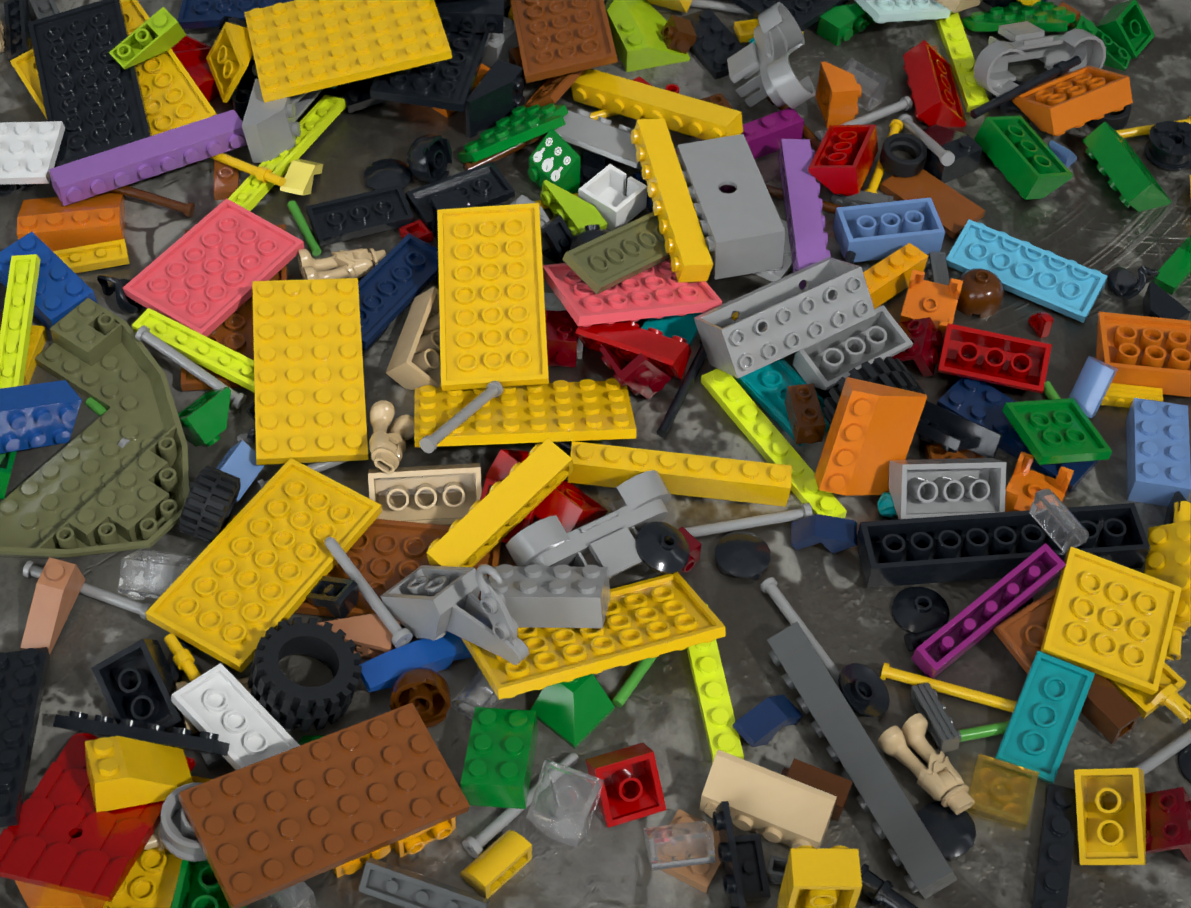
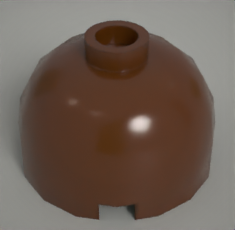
(980, 293)
(426, 691)

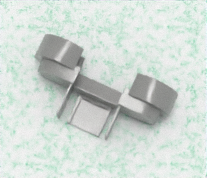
(775, 40)
(1030, 43)
(607, 538)

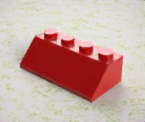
(933, 87)
(845, 157)
(629, 341)
(994, 358)
(565, 501)

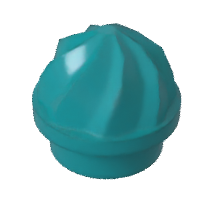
(886, 505)

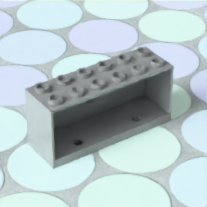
(737, 226)
(784, 317)

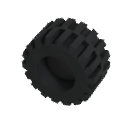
(209, 504)

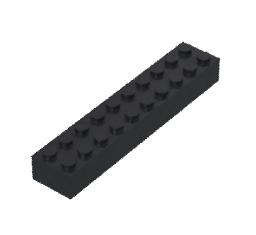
(987, 544)

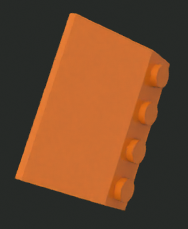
(1075, 99)
(73, 225)
(1146, 351)
(866, 432)

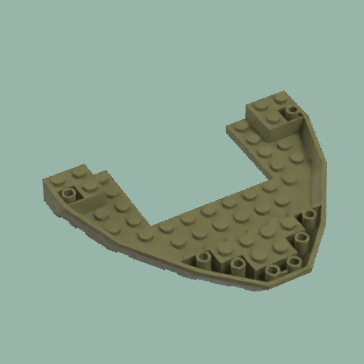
(94, 491)

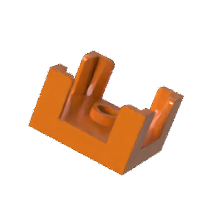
(931, 300)
(1026, 482)

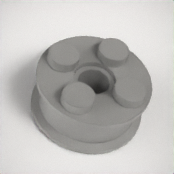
(176, 829)

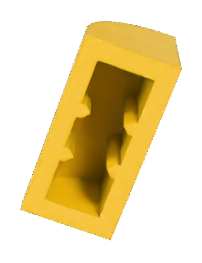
(498, 863)

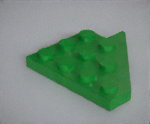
(1041, 14)
(513, 130)

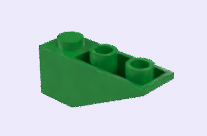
(843, 22)
(1115, 55)

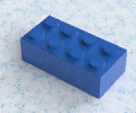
(57, 287)
(37, 415)

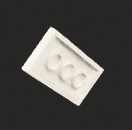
(224, 707)

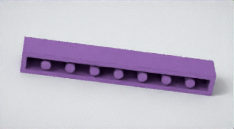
(147, 157)
(802, 205)

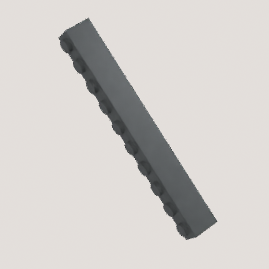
(862, 762)

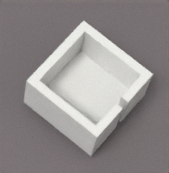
(608, 193)

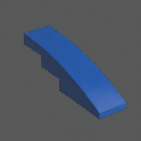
(426, 653)

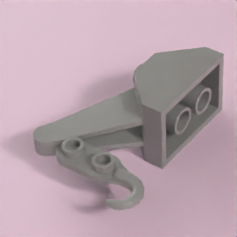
(273, 124)
(447, 600)

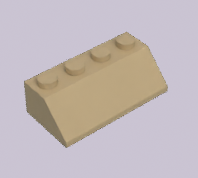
(417, 352)
(426, 492)
(767, 802)

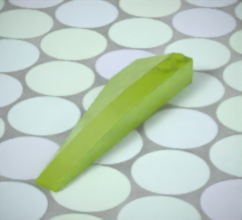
(638, 36)

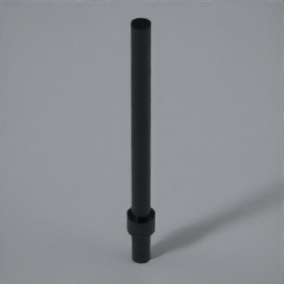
(1059, 69)
(682, 392)

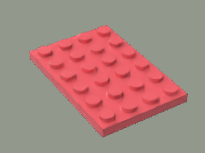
(213, 267)
(643, 296)

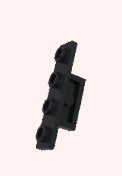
(956, 432)
(743, 861)

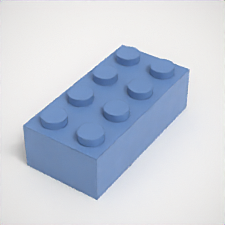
(885, 227)
(1157, 451)

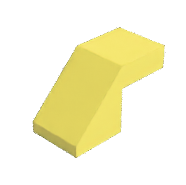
(300, 177)

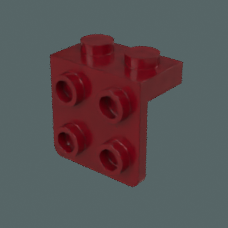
(561, 338)
(925, 346)
(639, 375)
(1168, 821)

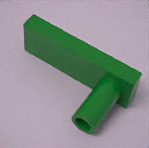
(1175, 269)

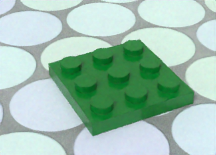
(1056, 431)

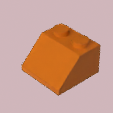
(837, 94)

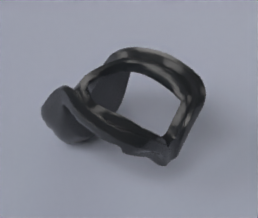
(1123, 282)
(125, 303)

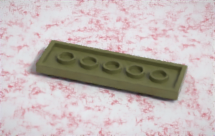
(619, 254)

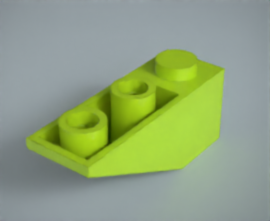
(149, 40)
(574, 210)

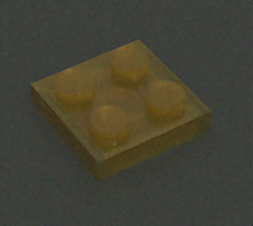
(1002, 791)

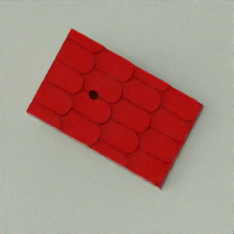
(67, 850)

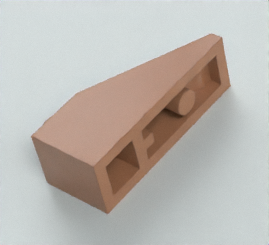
(52, 603)
(367, 633)

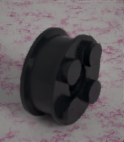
(1170, 145)

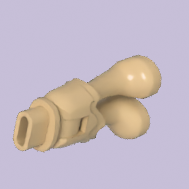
(348, 264)
(388, 447)
(939, 776)

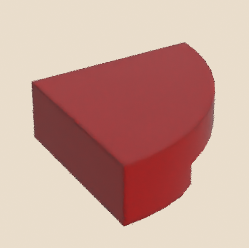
(1041, 323)

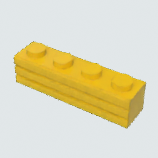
(37, 341)
(1123, 395)

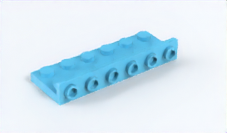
(1028, 270)

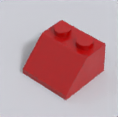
(629, 785)

